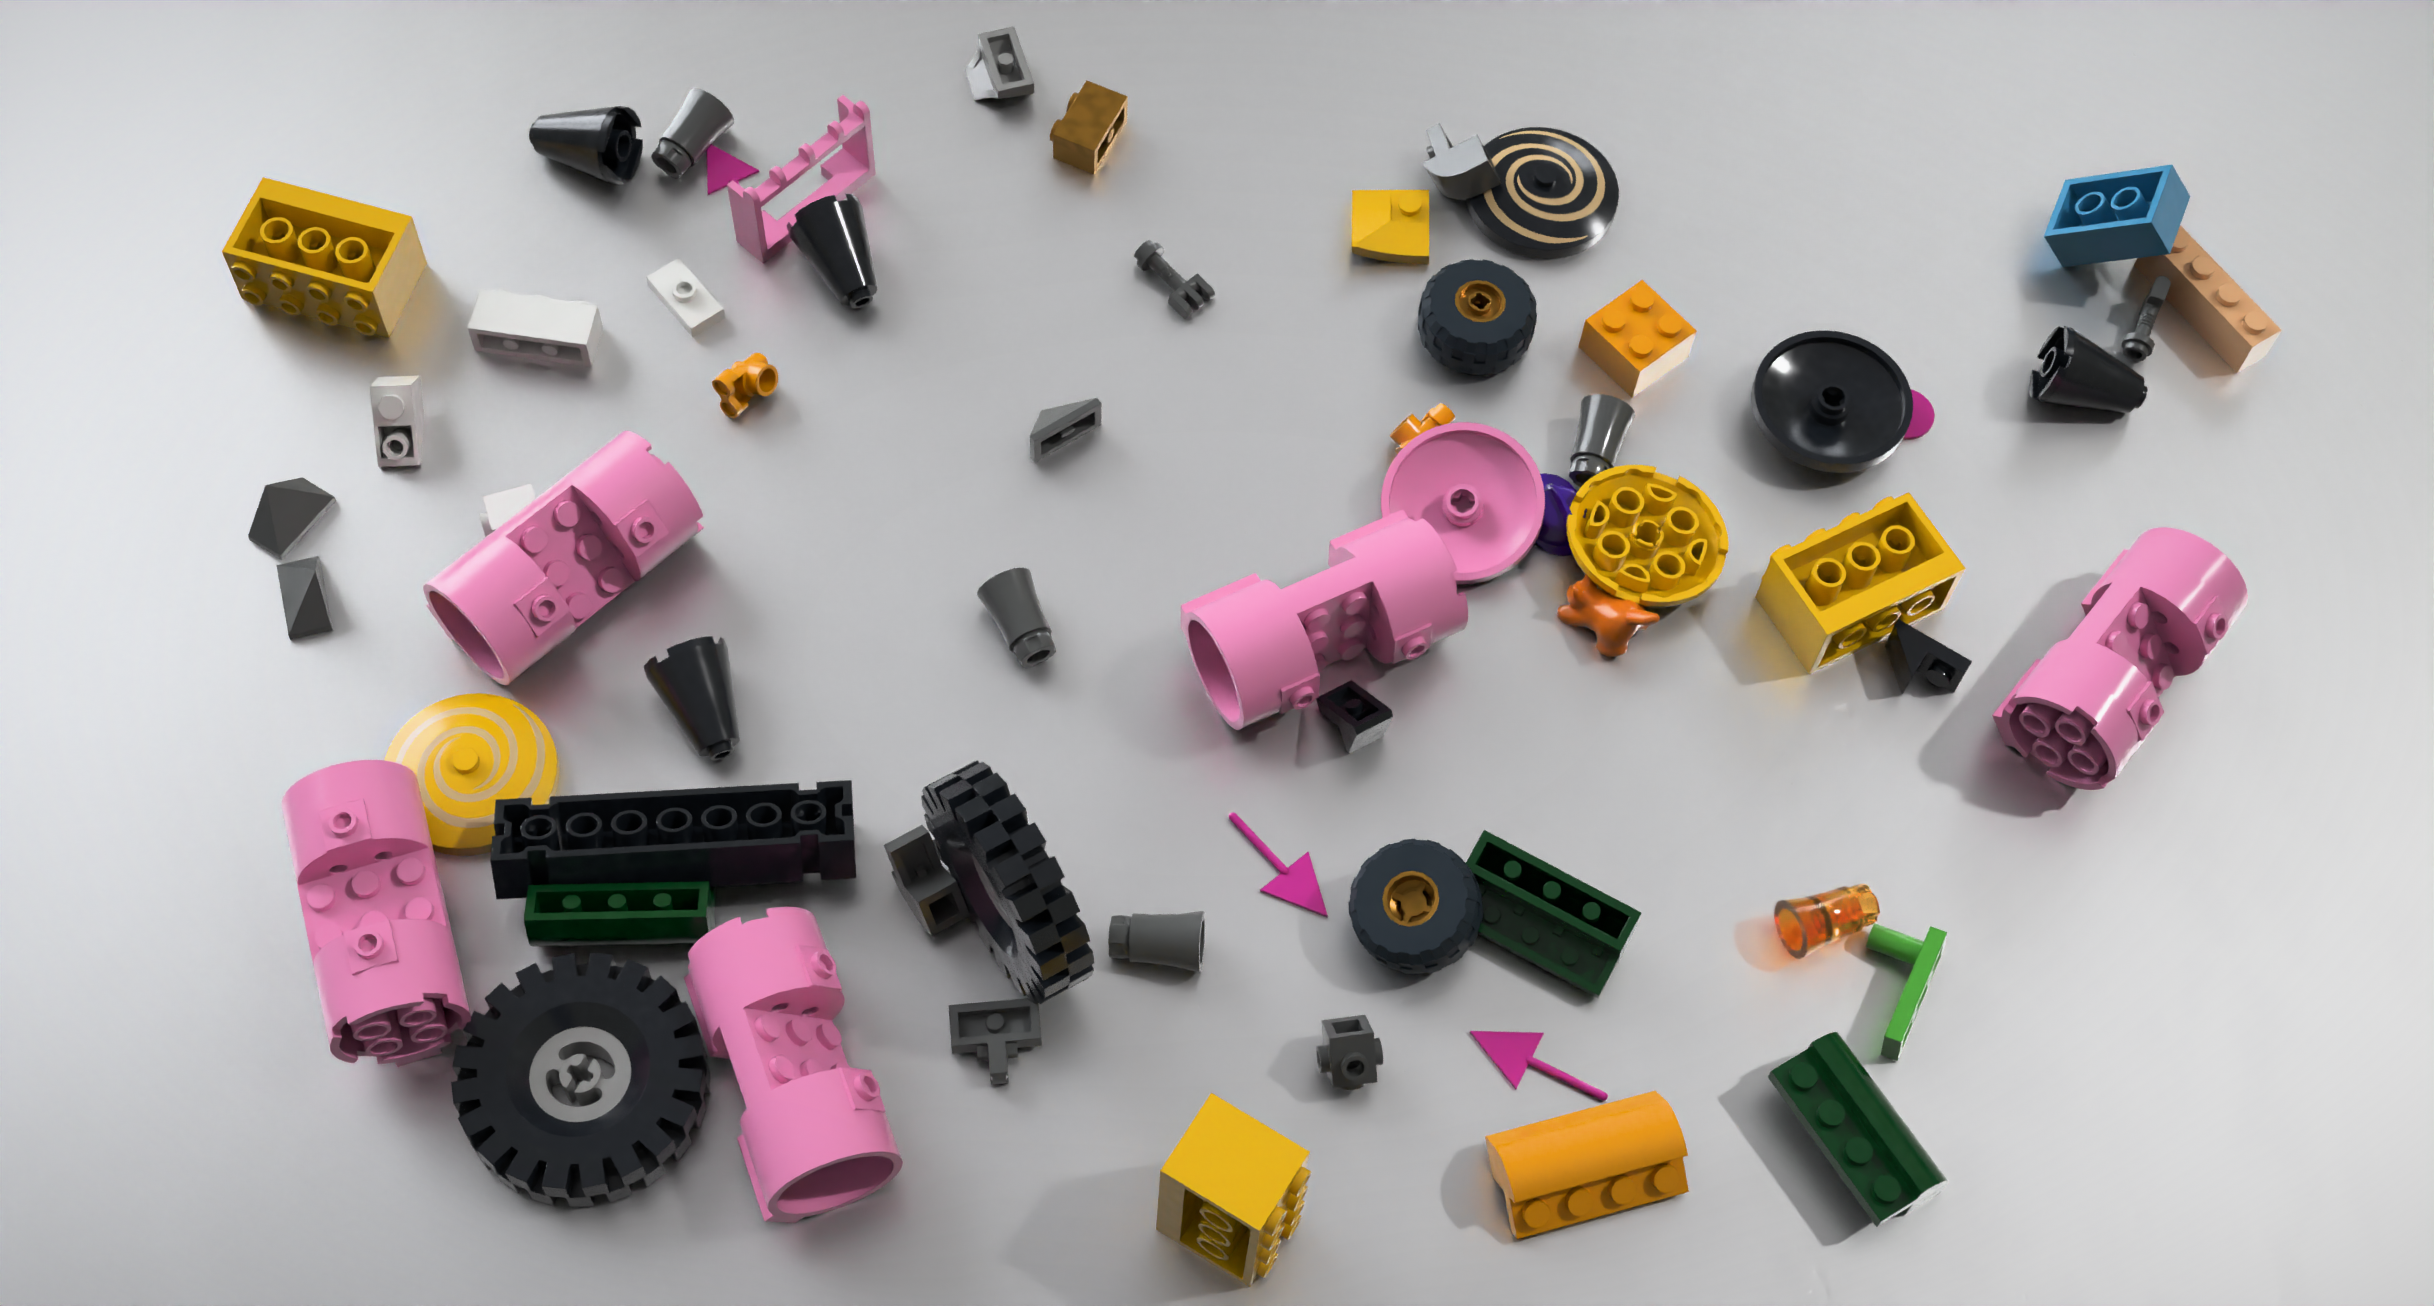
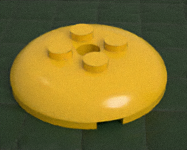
(1647, 536)

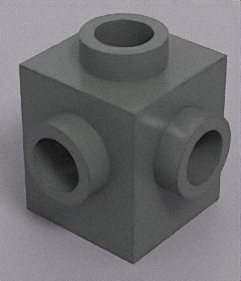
(1349, 1052)

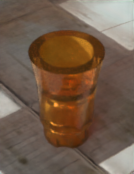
(1823, 918)

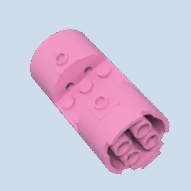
(564, 557)
(1267, 644)
(2101, 687)
(374, 912)
(810, 1121)

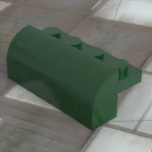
(619, 913)
(1549, 915)
(1858, 1129)

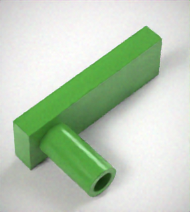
(1925, 958)

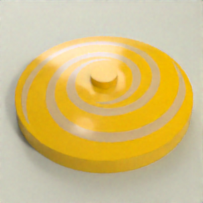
(469, 757)

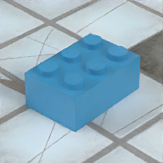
(2117, 216)

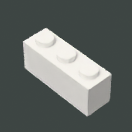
(535, 327)

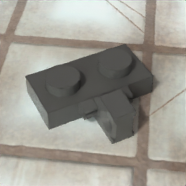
(995, 1031)

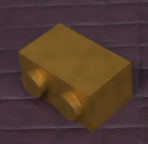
(1089, 126)

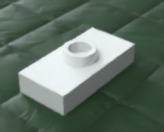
(686, 297)

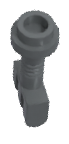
(1186, 293)
(2138, 344)

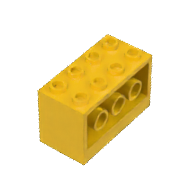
(325, 257)
(1857, 581)
(1232, 1190)

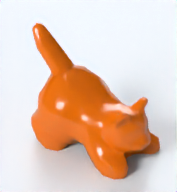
(1609, 617)

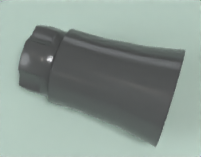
(691, 132)
(1599, 435)
(1018, 614)
(1159, 939)

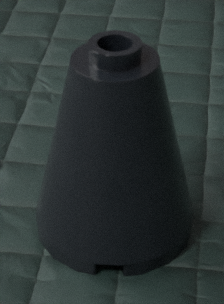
(591, 141)
(837, 246)
(2084, 375)
(699, 694)

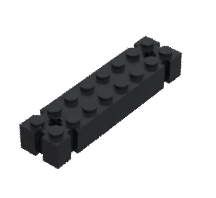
(676, 837)

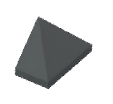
(1062, 426)
(287, 514)
(304, 597)

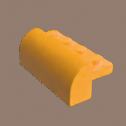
(1589, 1163)

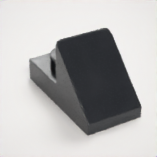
(1916, 652)
(1357, 714)

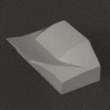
(999, 66)

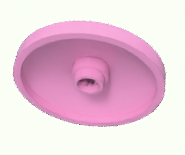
(1474, 492)

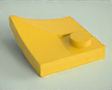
(1391, 225)

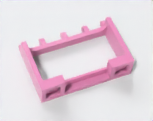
(844, 171)

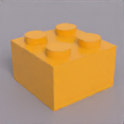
(1637, 338)

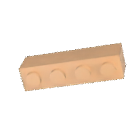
(2212, 302)

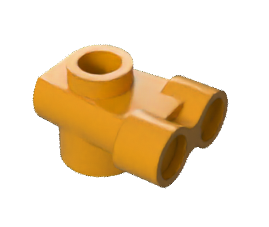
(743, 381)
(1412, 427)

